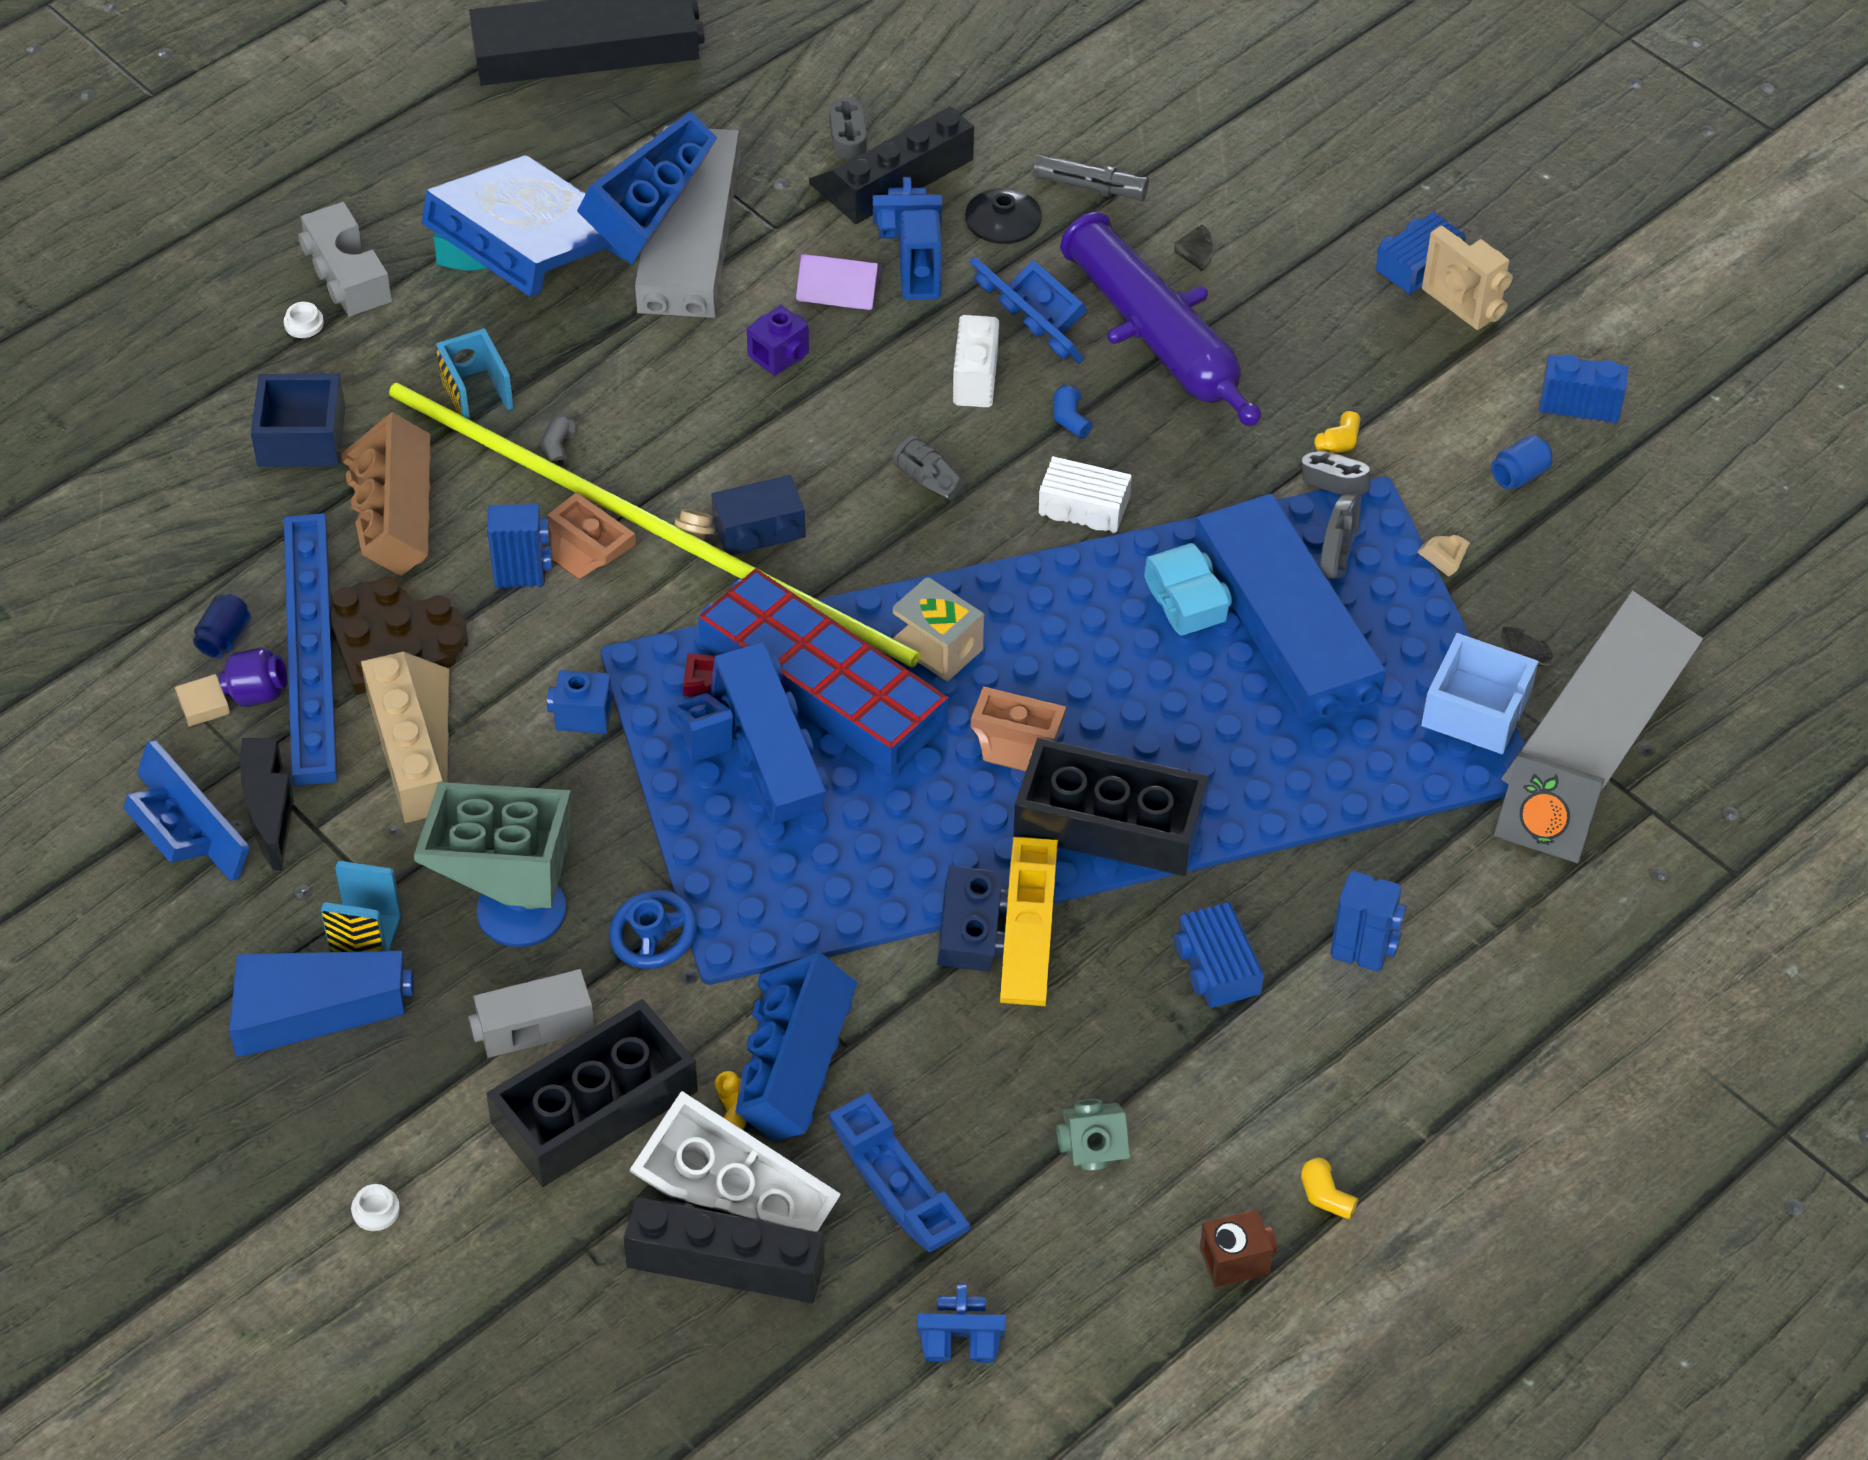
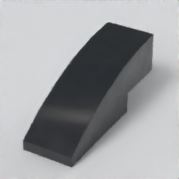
(267, 796)

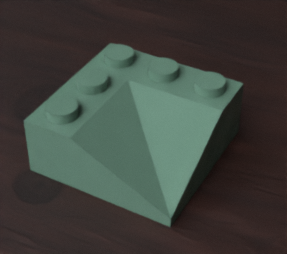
(499, 840)

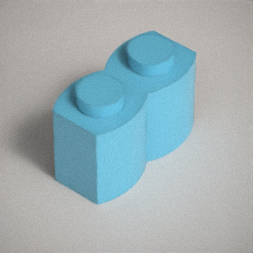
(1187, 588)

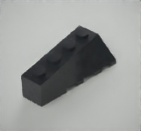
(920, 152)
(722, 1248)

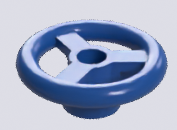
(647, 910)

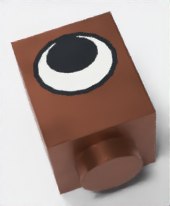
(1237, 1248)

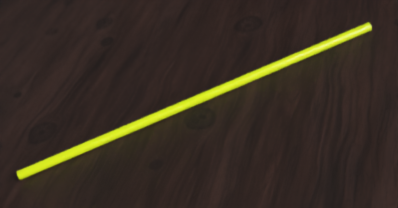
(636, 515)

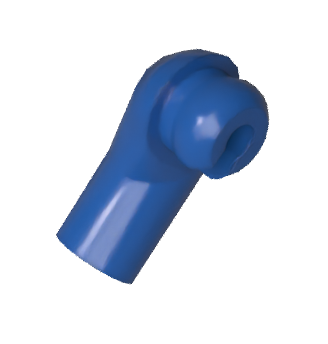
(1066, 412)

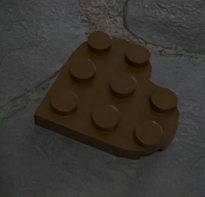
(383, 620)

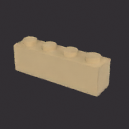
(412, 721)

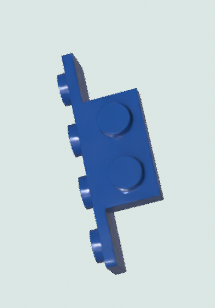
(1041, 300)
(181, 816)

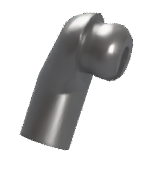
(552, 439)

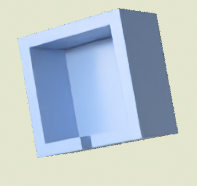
(1479, 693)

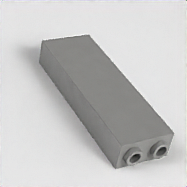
(686, 254)
(1613, 690)

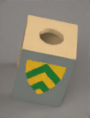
(940, 628)

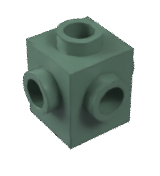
(1108, 1139)

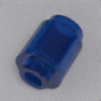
(221, 625)

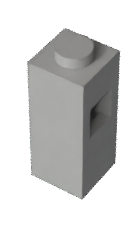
(532, 1013)

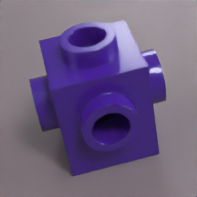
(778, 340)

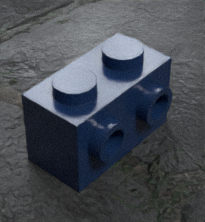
(758, 515)
(971, 918)

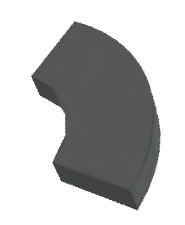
(1340, 534)

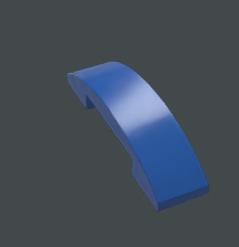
(894, 1177)

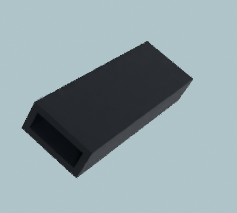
(581, 37)

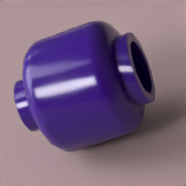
(253, 677)

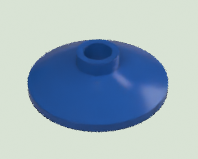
(518, 925)

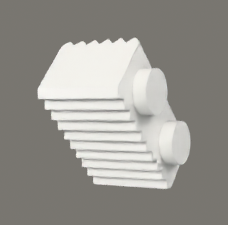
(975, 361)
(1084, 494)

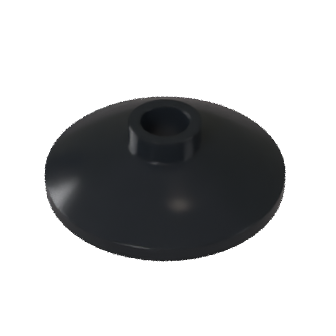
(1003, 216)

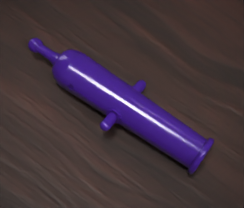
(1157, 314)

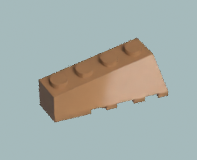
(391, 492)

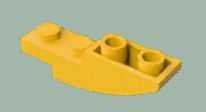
(1028, 921)

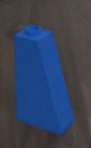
(313, 994)

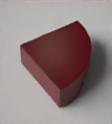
(698, 674)

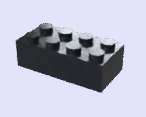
(1111, 806)
(592, 1092)

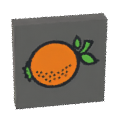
(1549, 807)

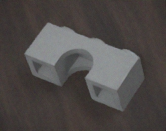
(352, 277)

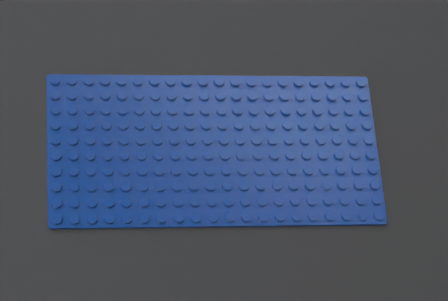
(1076, 634)

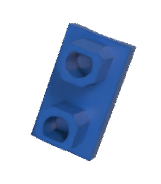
(889, 207)
(939, 1328)

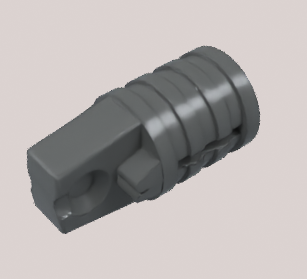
(935, 473)

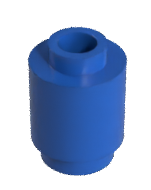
(1522, 462)

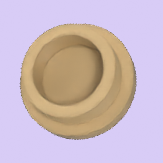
(695, 523)

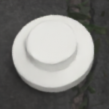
(303, 320)
(375, 1207)

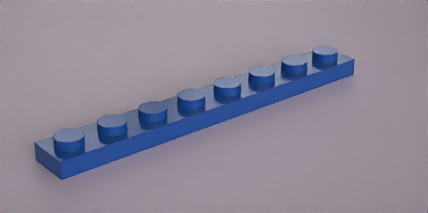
(310, 650)

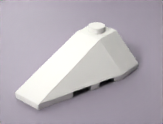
(721, 1167)

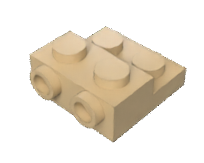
(1466, 277)

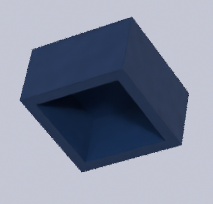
(298, 420)

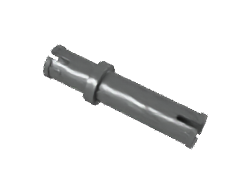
(1088, 177)

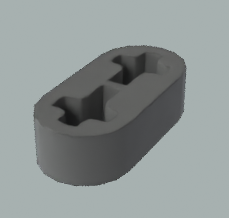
(842, 128)
(1335, 473)

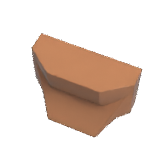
(586, 536)
(1011, 724)

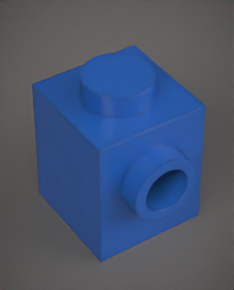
(581, 701)

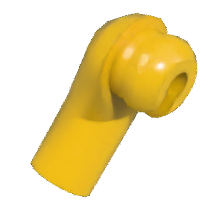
(1340, 438)
(727, 1086)
(1322, 1191)

